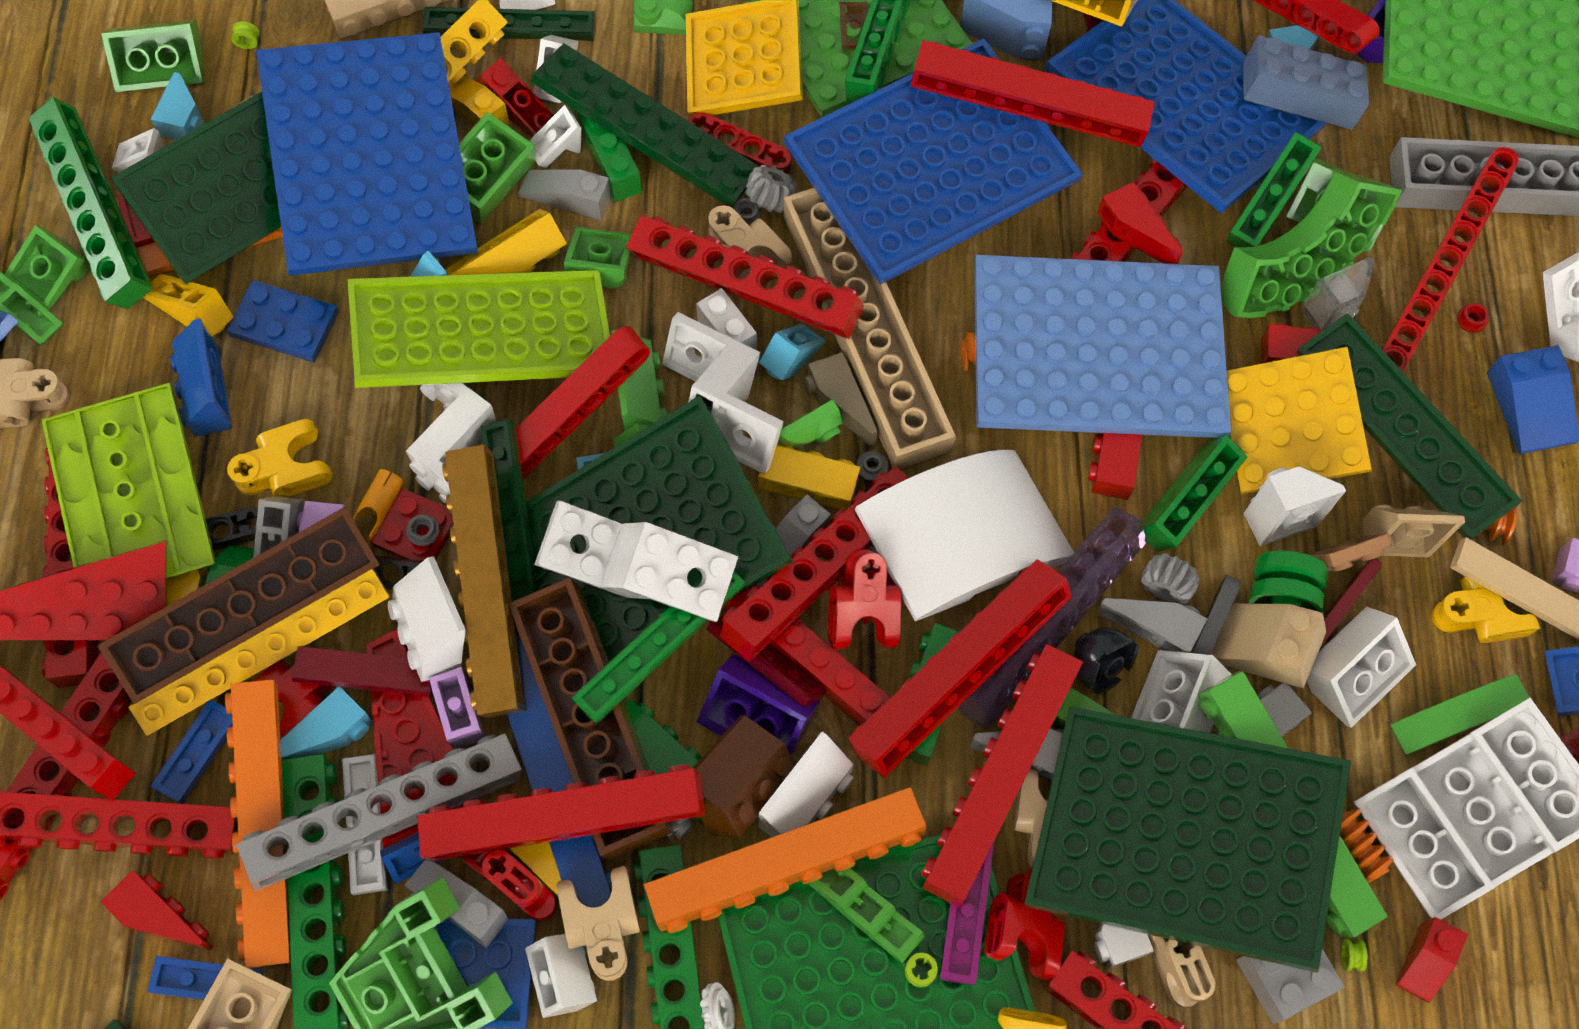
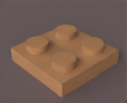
(1343, 554)

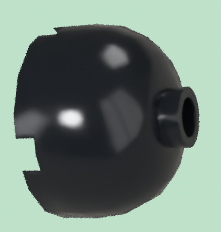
(1104, 656)

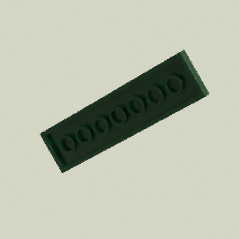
(645, 124)
(1417, 433)

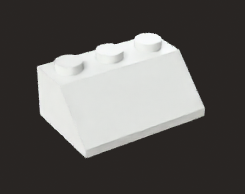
(1291, 504)
(427, 621)
(1360, 665)
(1173, 690)
(807, 788)

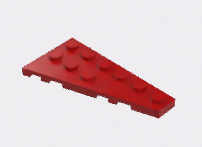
(88, 599)
(404, 732)

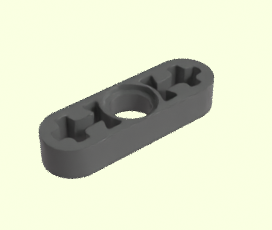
(1217, 615)

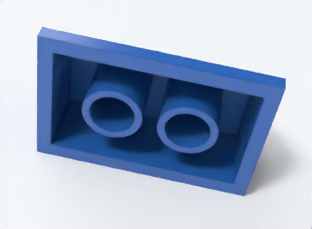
(200, 381)

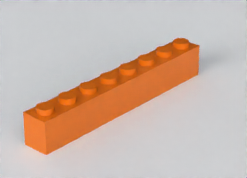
(258, 807)
(785, 860)

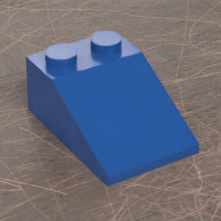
(1536, 398)

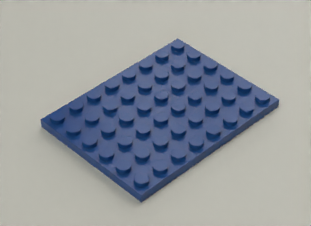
(1199, 113)
(365, 153)
(926, 170)

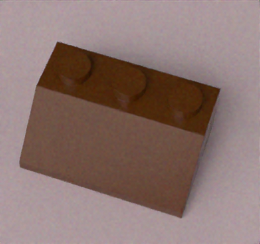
(741, 776)

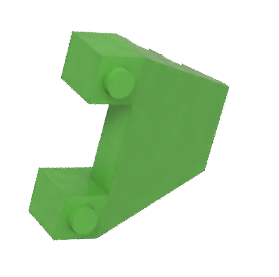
(408, 976)

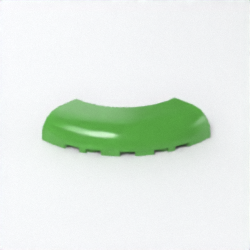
(1323, 243)

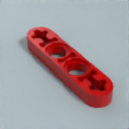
(743, 139)

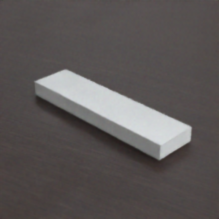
(366, 866)

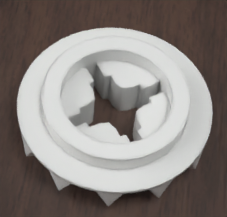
(717, 1007)

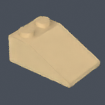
(1411, 530)
(1271, 641)
(241, 1001)

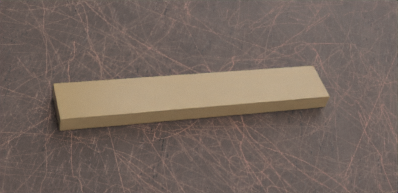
(1517, 586)

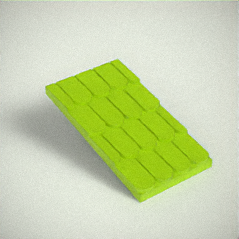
(128, 480)

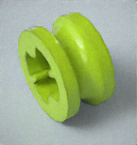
(245, 35)
(1353, 955)
(911, 964)

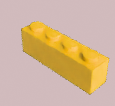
(515, 248)

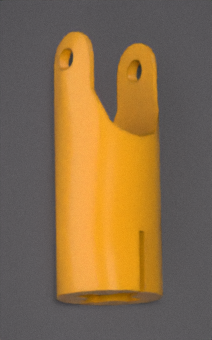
(379, 498)

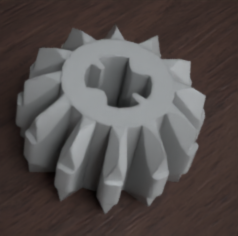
(769, 187)
(1170, 579)

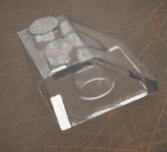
(1338, 294)

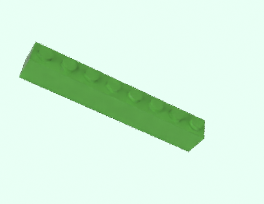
(1242, 716)

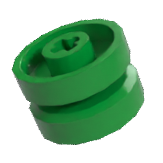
(1289, 579)

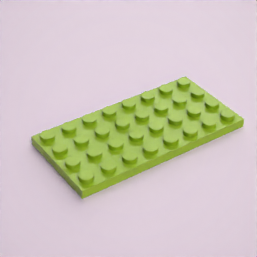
(474, 327)

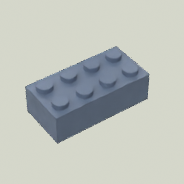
(1305, 82)

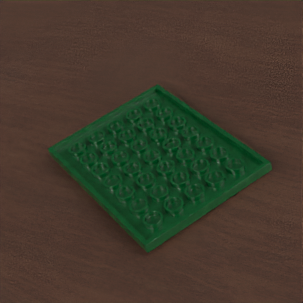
(677, 479)
(1191, 837)

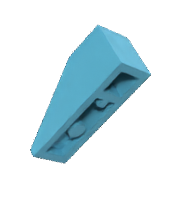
(327, 728)

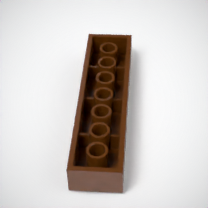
(238, 605)
(564, 658)

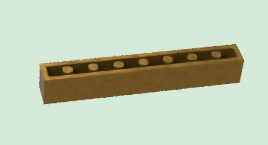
(484, 582)

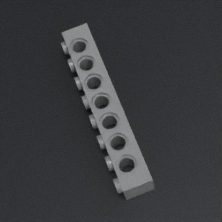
(336, 841)

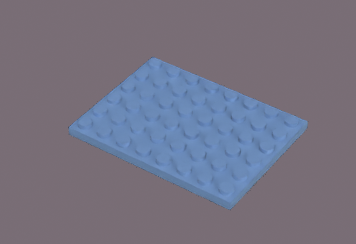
(1100, 347)

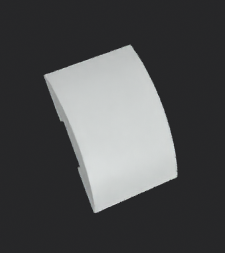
(962, 530)
(1478, 810)

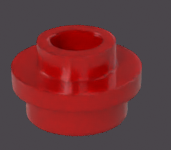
(1475, 311)

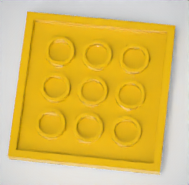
(743, 57)
(1296, 416)

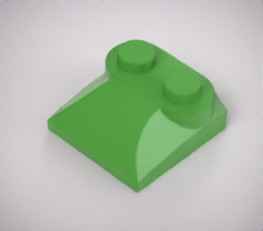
(661, 16)
(600, 251)
(46, 266)
(817, 426)

